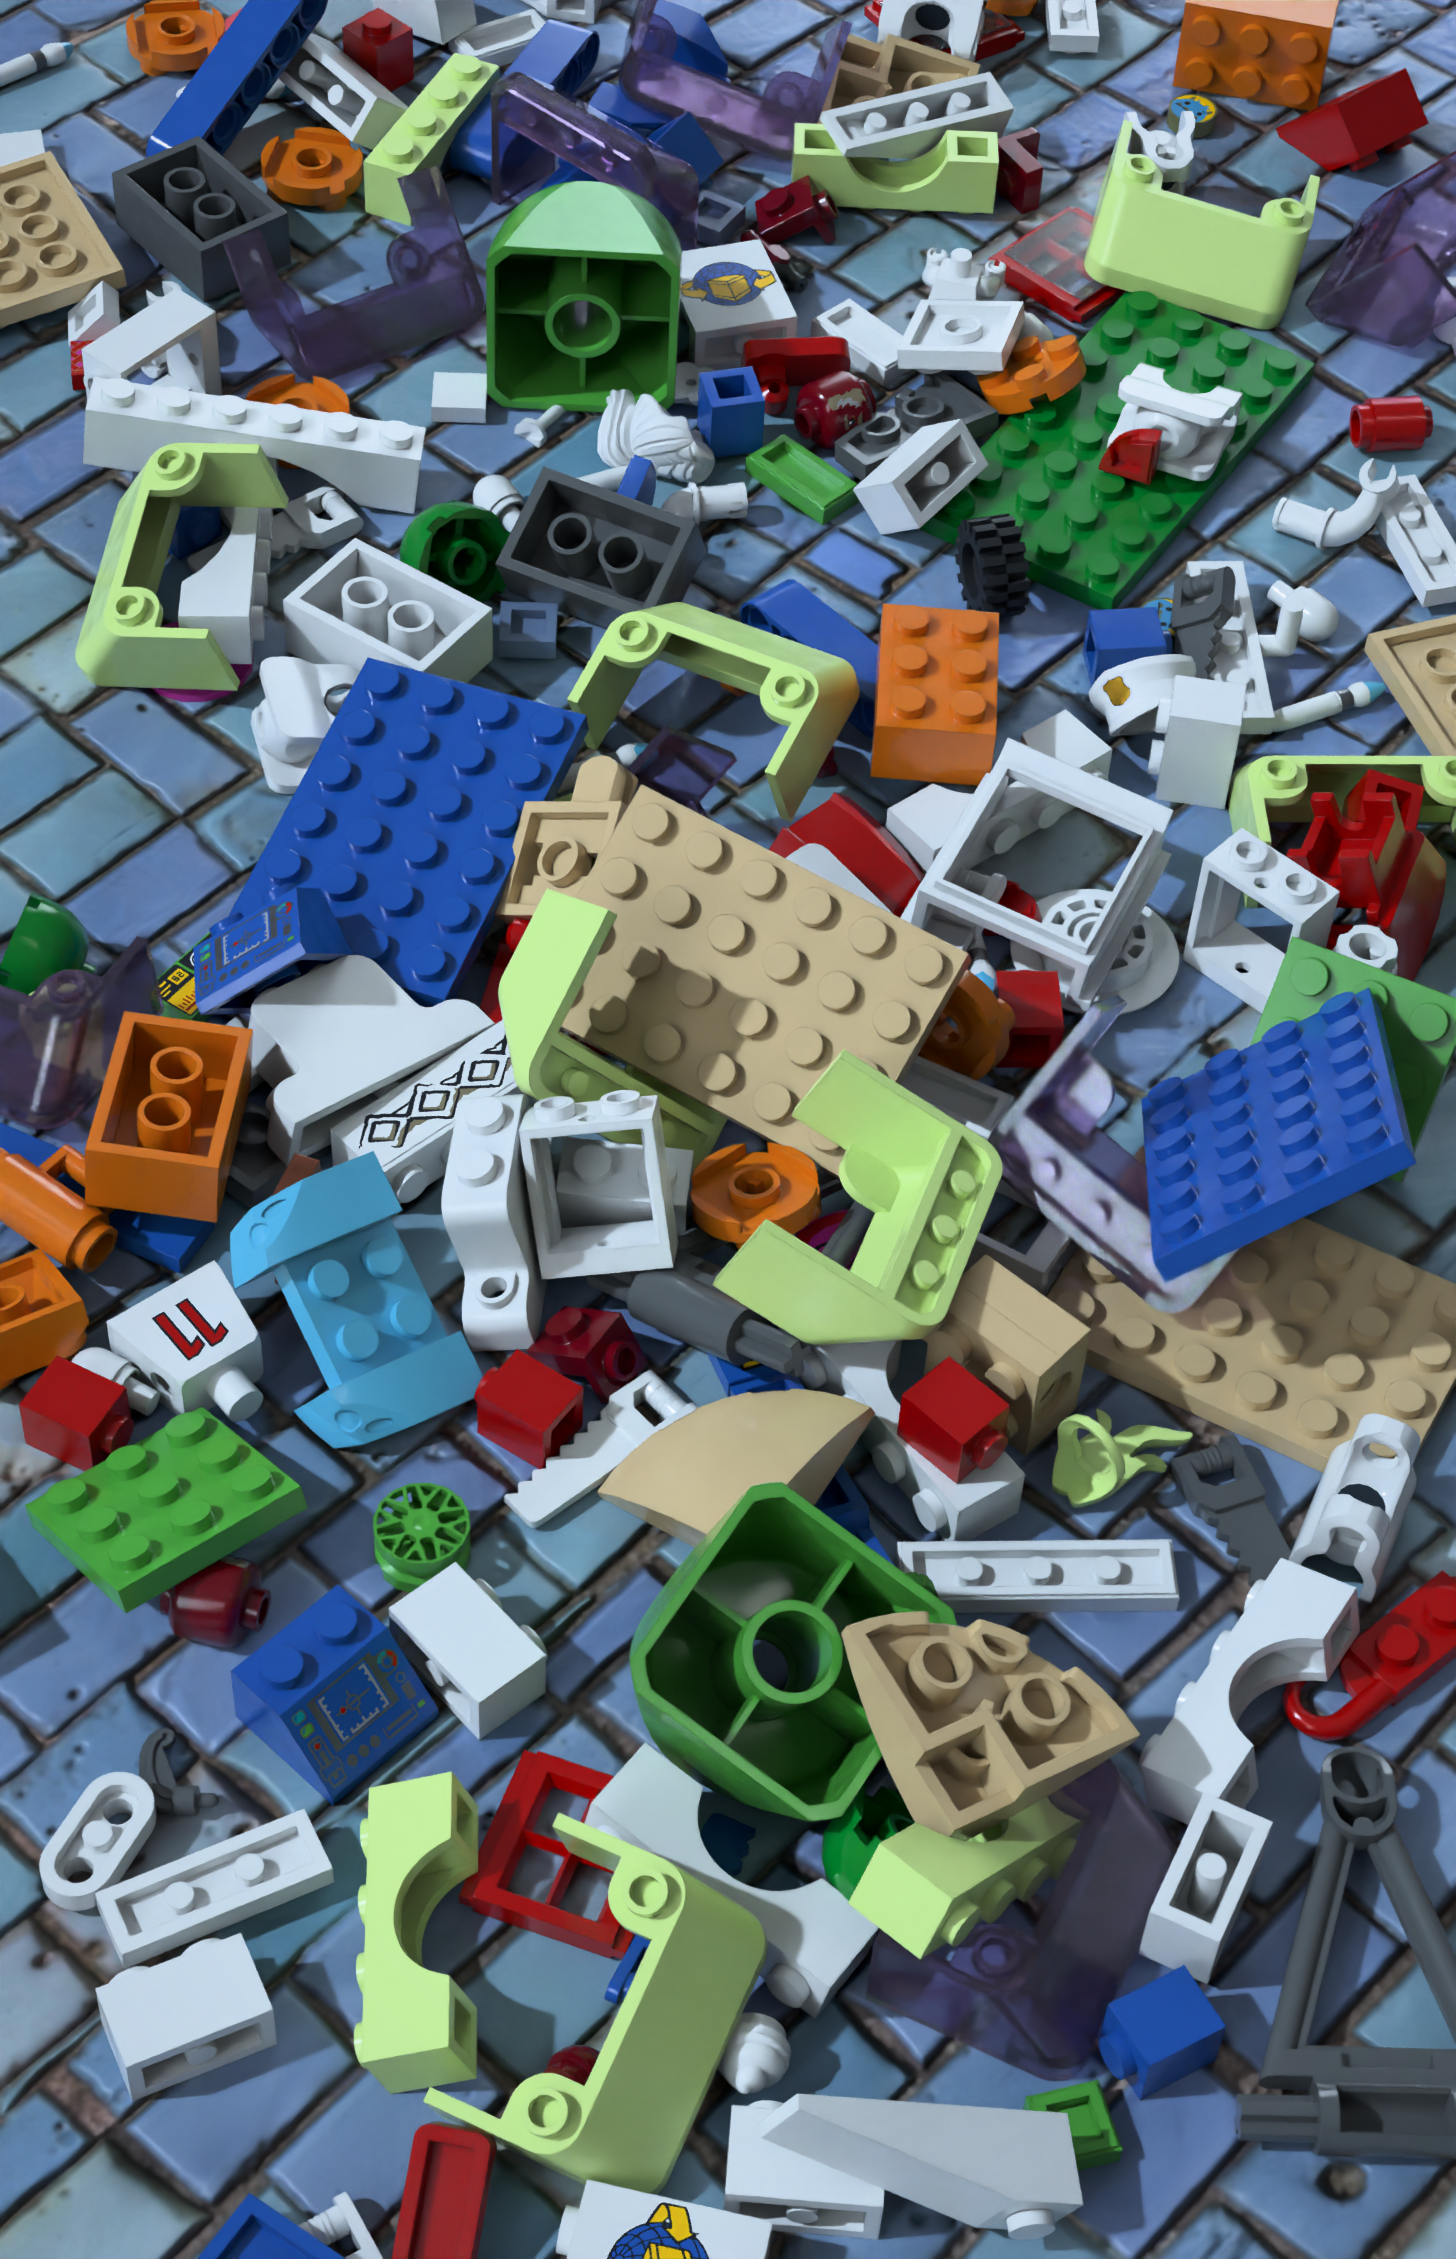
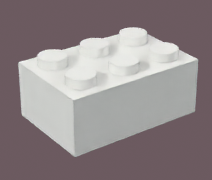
(386, 611)

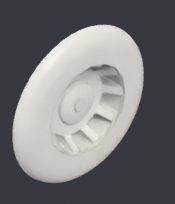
(1135, 979)

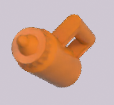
(52, 1213)

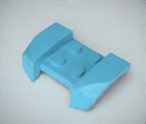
(355, 1303)

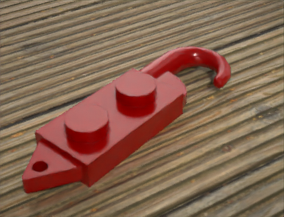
(1386, 1661)

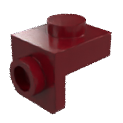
(1019, 171)
(794, 209)
(590, 1346)

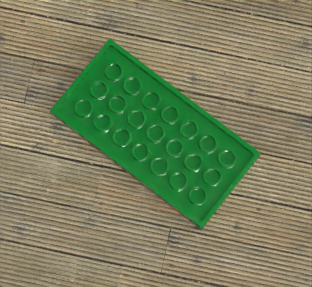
(1092, 528)

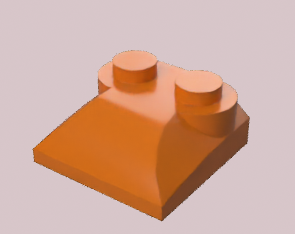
(37, 1316)

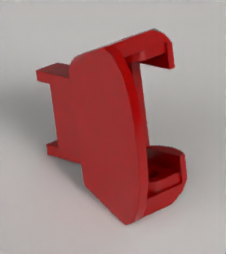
(1378, 869)

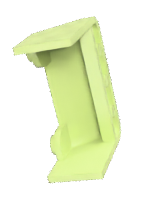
(1194, 249)
(122, 626)
(794, 682)
(1283, 785)
(547, 1063)
(928, 1199)
(663, 2042)

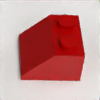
(1358, 124)

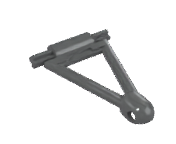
(694, 1311)
(1358, 2097)

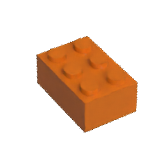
(1257, 49)
(935, 694)
(168, 1117)

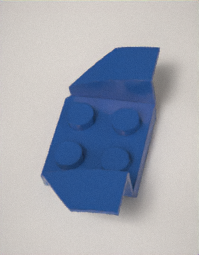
(694, 48)

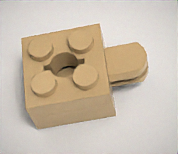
(563, 839)
(1016, 1347)

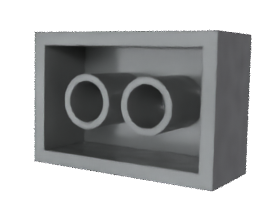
(189, 203)
(597, 551)

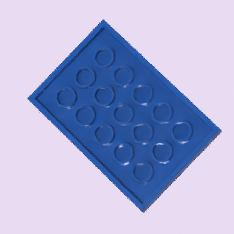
(417, 818)
(1272, 1133)

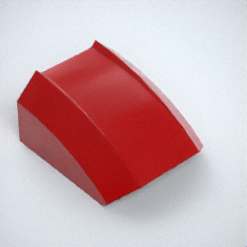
(860, 846)

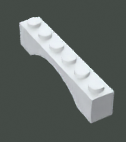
(363, 457)
(232, 586)

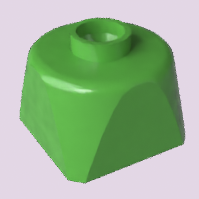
(582, 300)
(779, 1577)

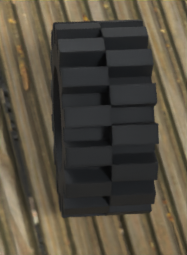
(992, 565)

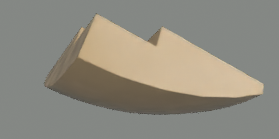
(897, 66)
(708, 1459)
(976, 1718)

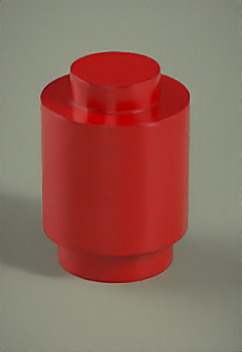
(1390, 424)

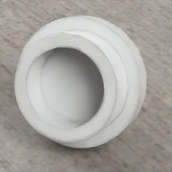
(755, 2054)

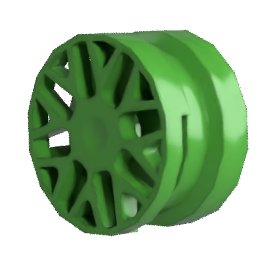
(432, 1518)

